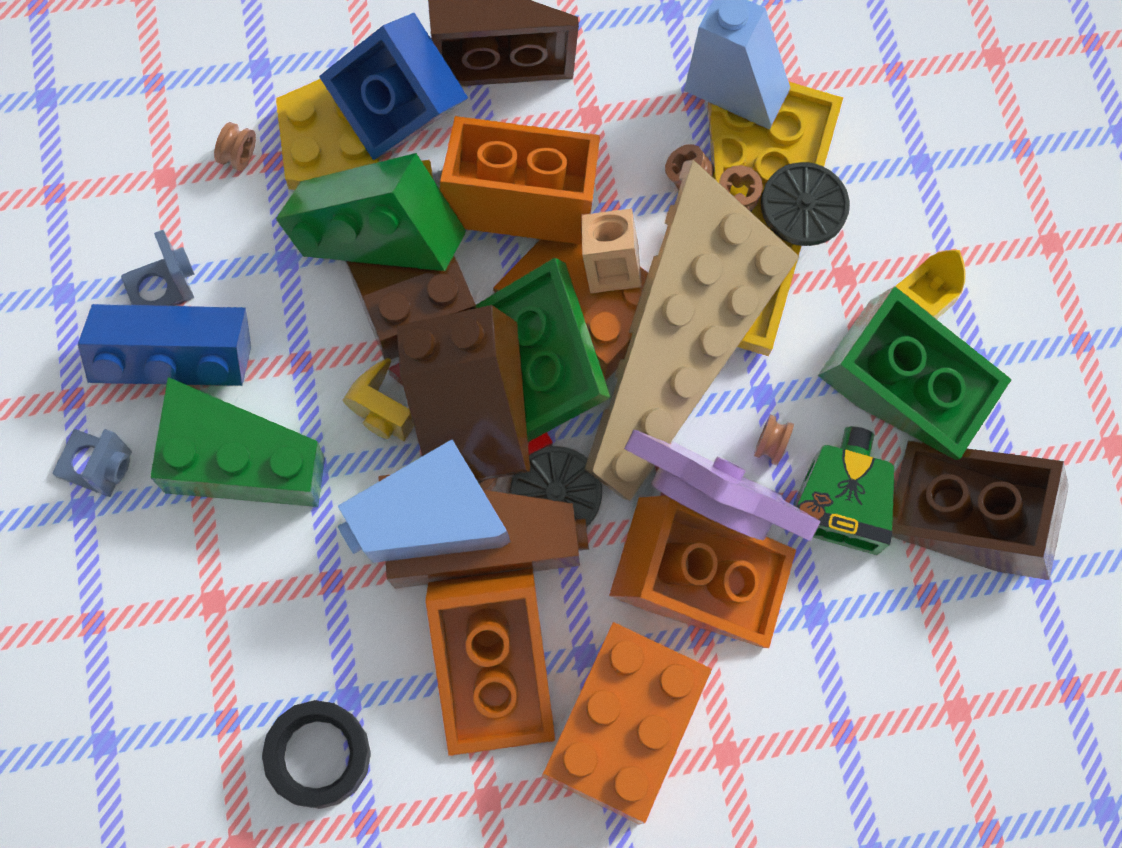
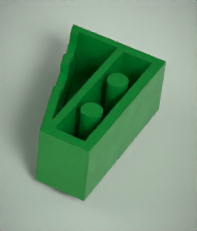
(374, 216)
(231, 453)

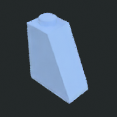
(738, 62)
(423, 511)

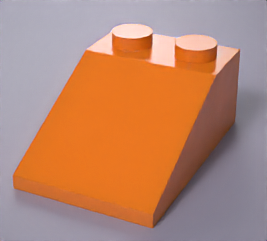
(605, 313)
(702, 572)
(490, 661)

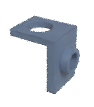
(173, 268)
(105, 466)

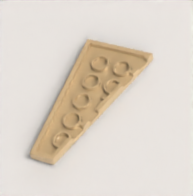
(692, 314)

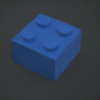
(393, 85)

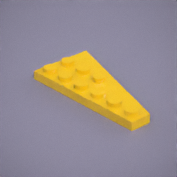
(797, 135)

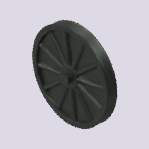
(805, 204)
(561, 476)

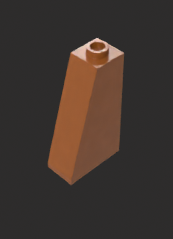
(541, 538)

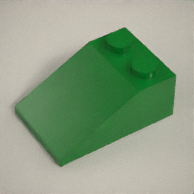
(915, 374)

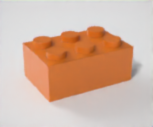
(520, 178)
(627, 724)

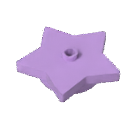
(719, 490)

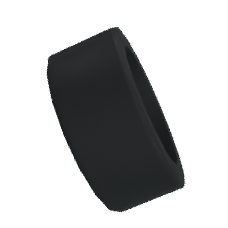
(282, 731)

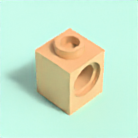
(611, 250)

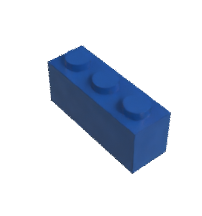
(165, 341)

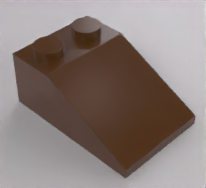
(504, 40)
(405, 296)
(467, 388)
(982, 507)

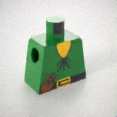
(850, 494)

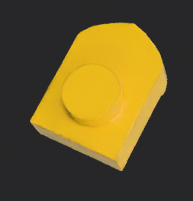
(936, 282)
(380, 413)

